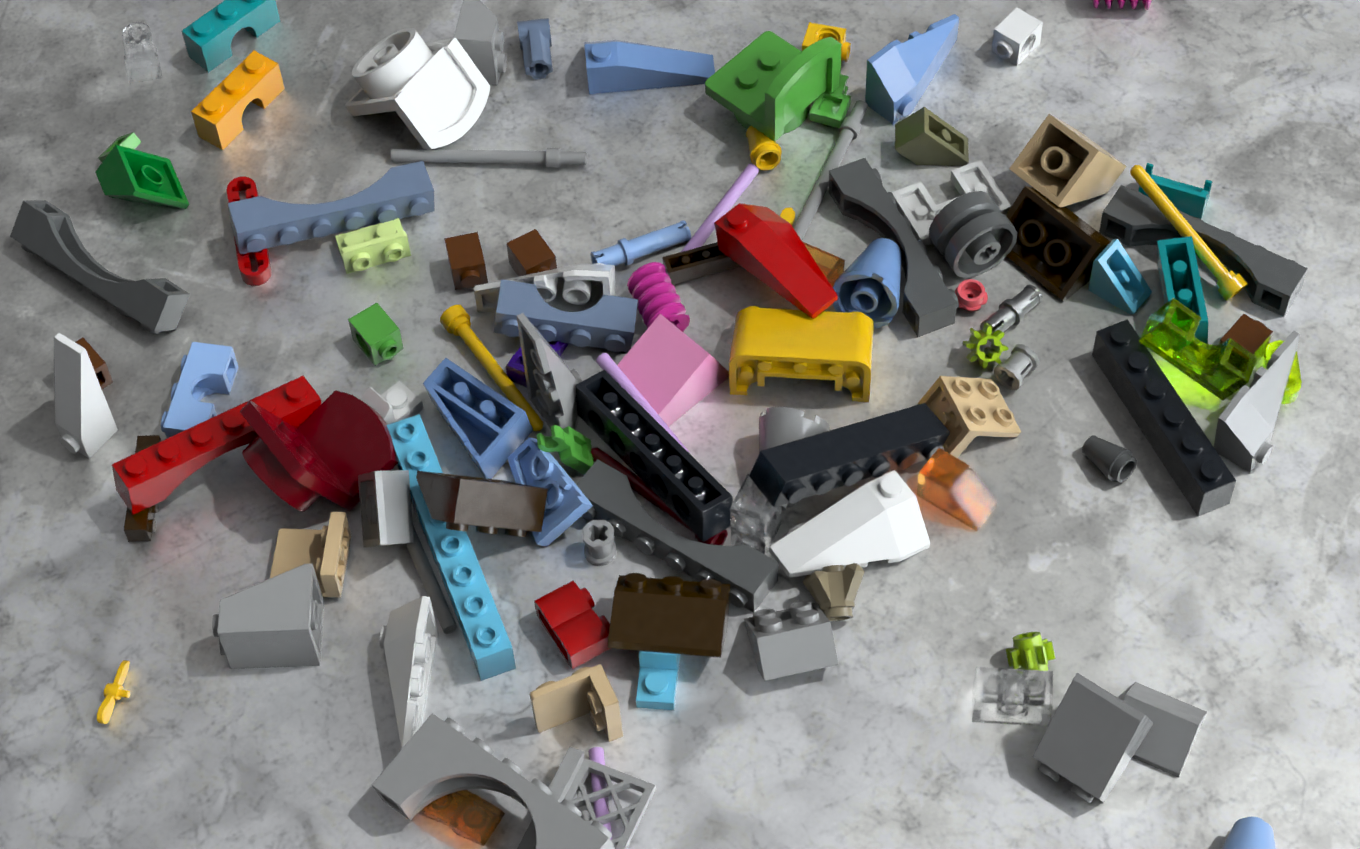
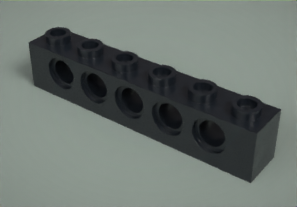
(654, 455)

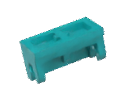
(1184, 197)

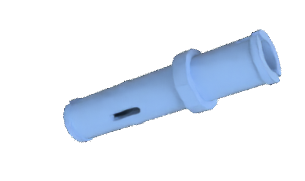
(627, 250)

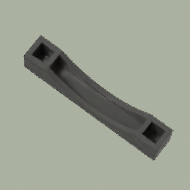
(862, 197)
(51, 235)
(1270, 277)
(741, 566)

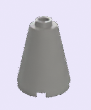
(787, 425)

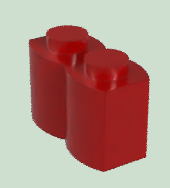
(573, 623)

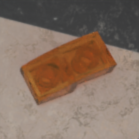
(465, 815)

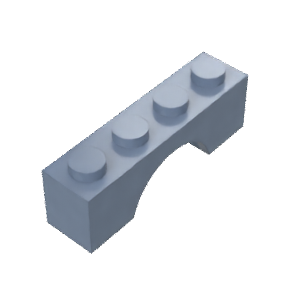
(605, 325)

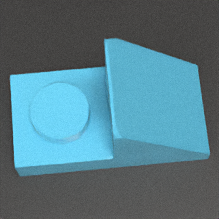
(657, 680)

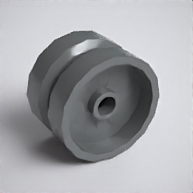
(972, 234)

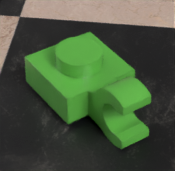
(832, 107)
(571, 446)

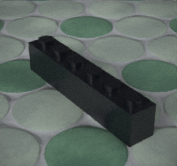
(1163, 418)
(848, 454)

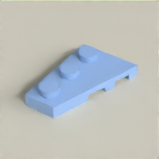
(564, 499)

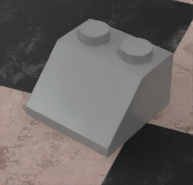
(481, 39)

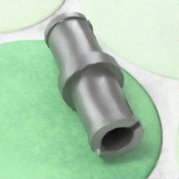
(1013, 310)

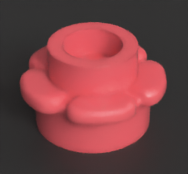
(973, 289)

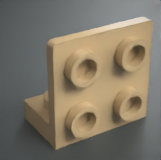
(969, 410)
(324, 548)
(576, 696)

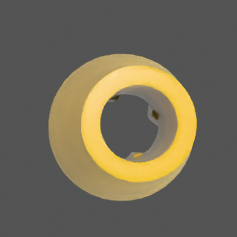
(763, 150)

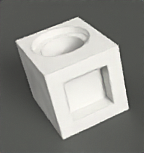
(1016, 36)

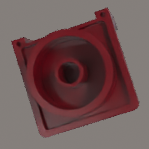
(322, 454)

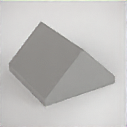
(386, 508)
(1172, 730)

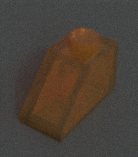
(955, 489)

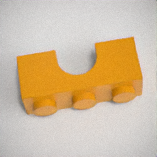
(220, 112)

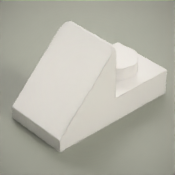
(394, 404)

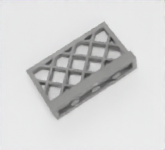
(570, 780)

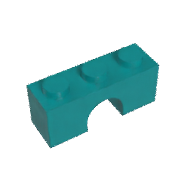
(211, 35)

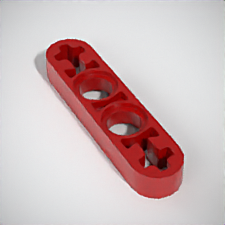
(244, 260)

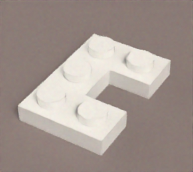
(921, 209)

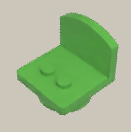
(775, 82)

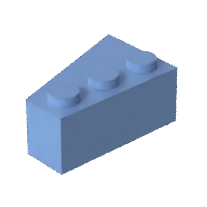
(478, 416)

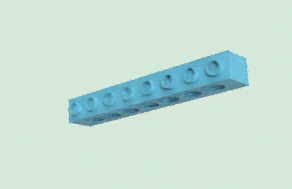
(454, 559)

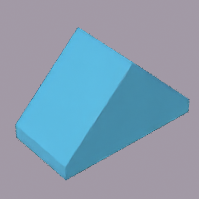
(1118, 279)

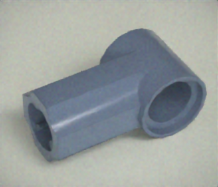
(536, 44)

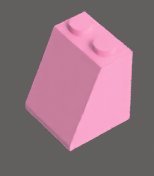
(671, 370)

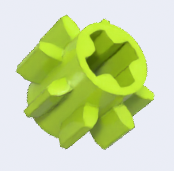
(980, 338)
(1030, 652)

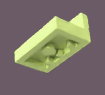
(373, 245)

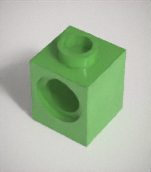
(376, 334)

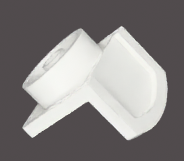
(426, 83)

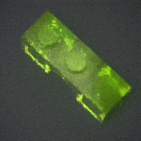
(1215, 367)

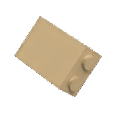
(1066, 164)

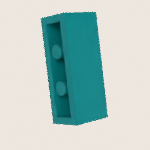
(1181, 278)

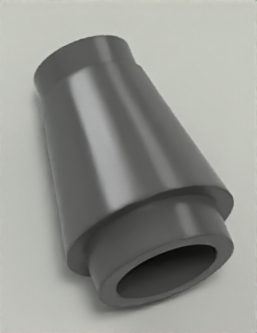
(1110, 458)

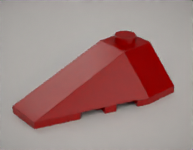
(775, 255)

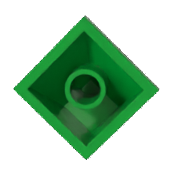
(141, 178)

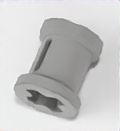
(1016, 367)
(599, 542)

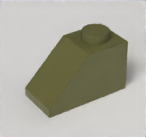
(930, 140)

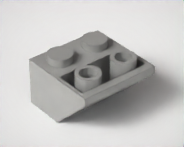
(791, 640)

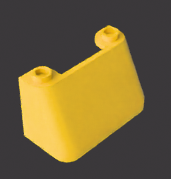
(796, 346)

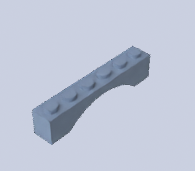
(269, 223)

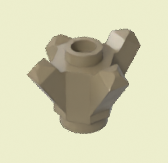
(835, 589)

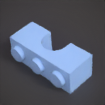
(203, 372)

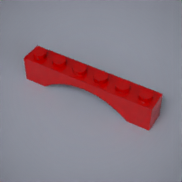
(161, 468)

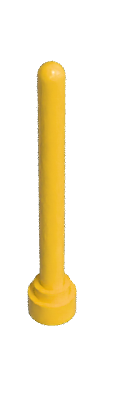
(1228, 282)
(457, 322)

